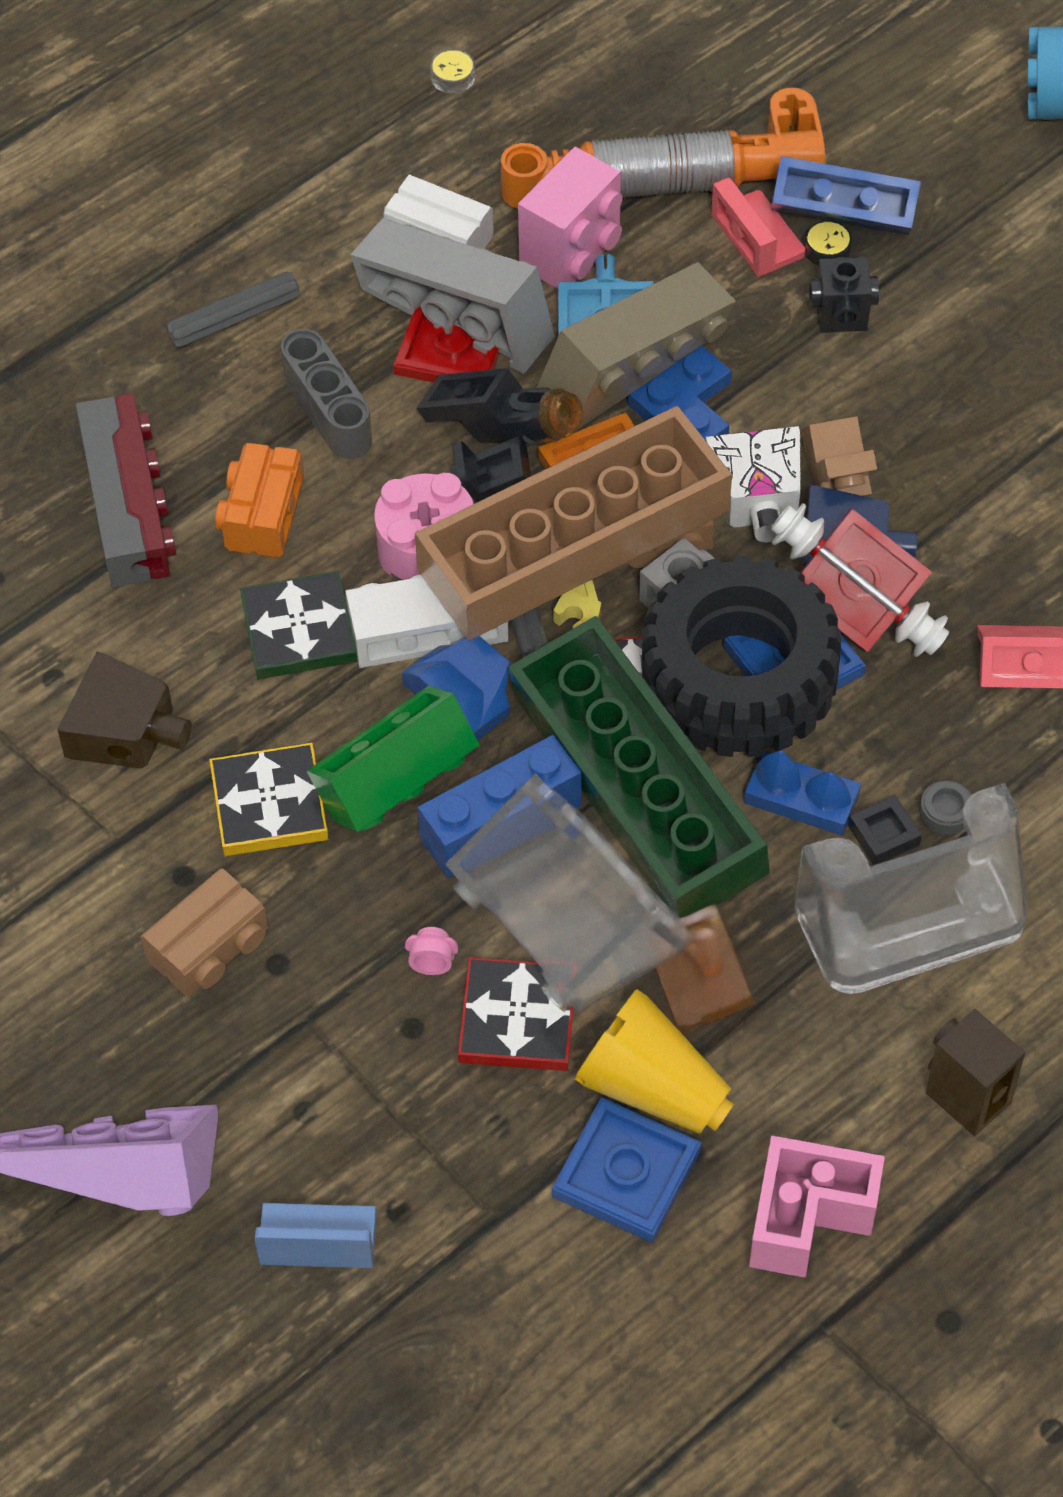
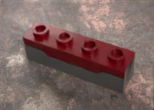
(123, 489)

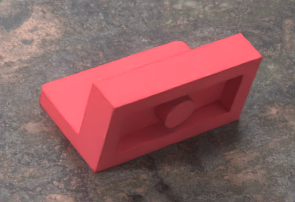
(754, 228)
(1021, 656)

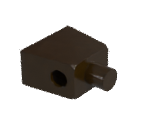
(120, 716)

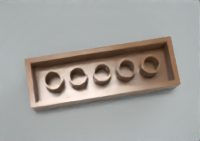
(573, 522)

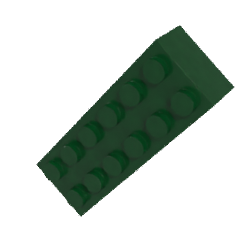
(640, 770)

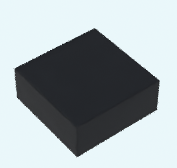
(884, 830)

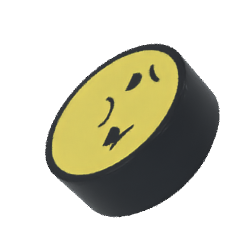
(827, 241)

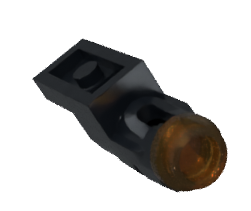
(499, 408)

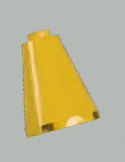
(655, 1069)

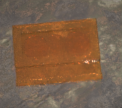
(706, 976)

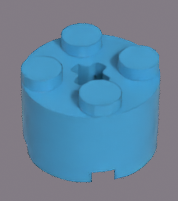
(1045, 73)

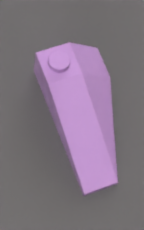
(135, 1165)

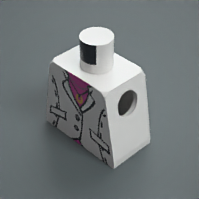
(763, 476)

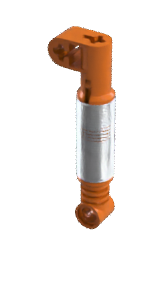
(685, 161)

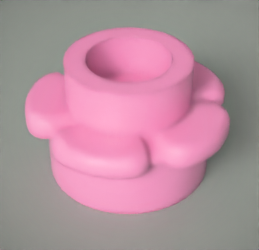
(431, 951)

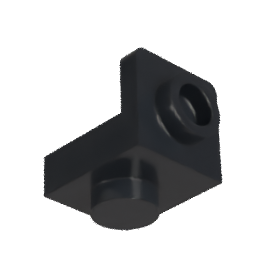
(492, 468)

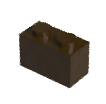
(973, 1071)

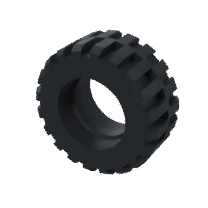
(753, 603)

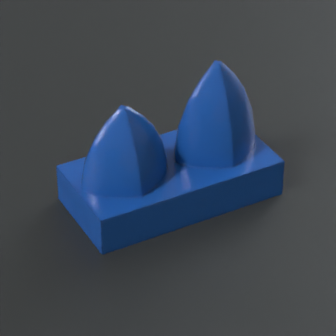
(802, 792)

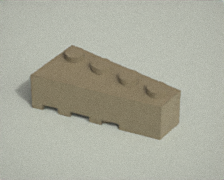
(637, 339)

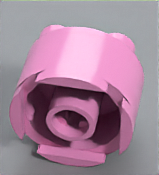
(408, 507)

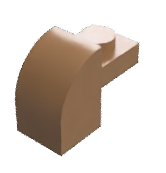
(838, 456)

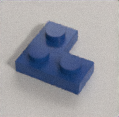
(688, 386)

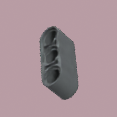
(326, 393)

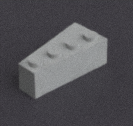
(458, 285)

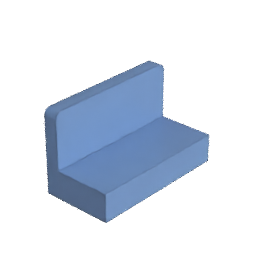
(316, 1235)

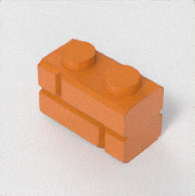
(261, 499)

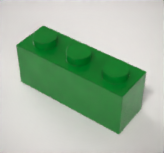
(393, 759)

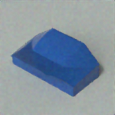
(474, 675)

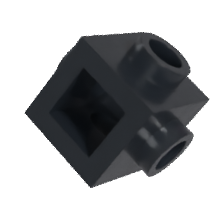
(843, 294)

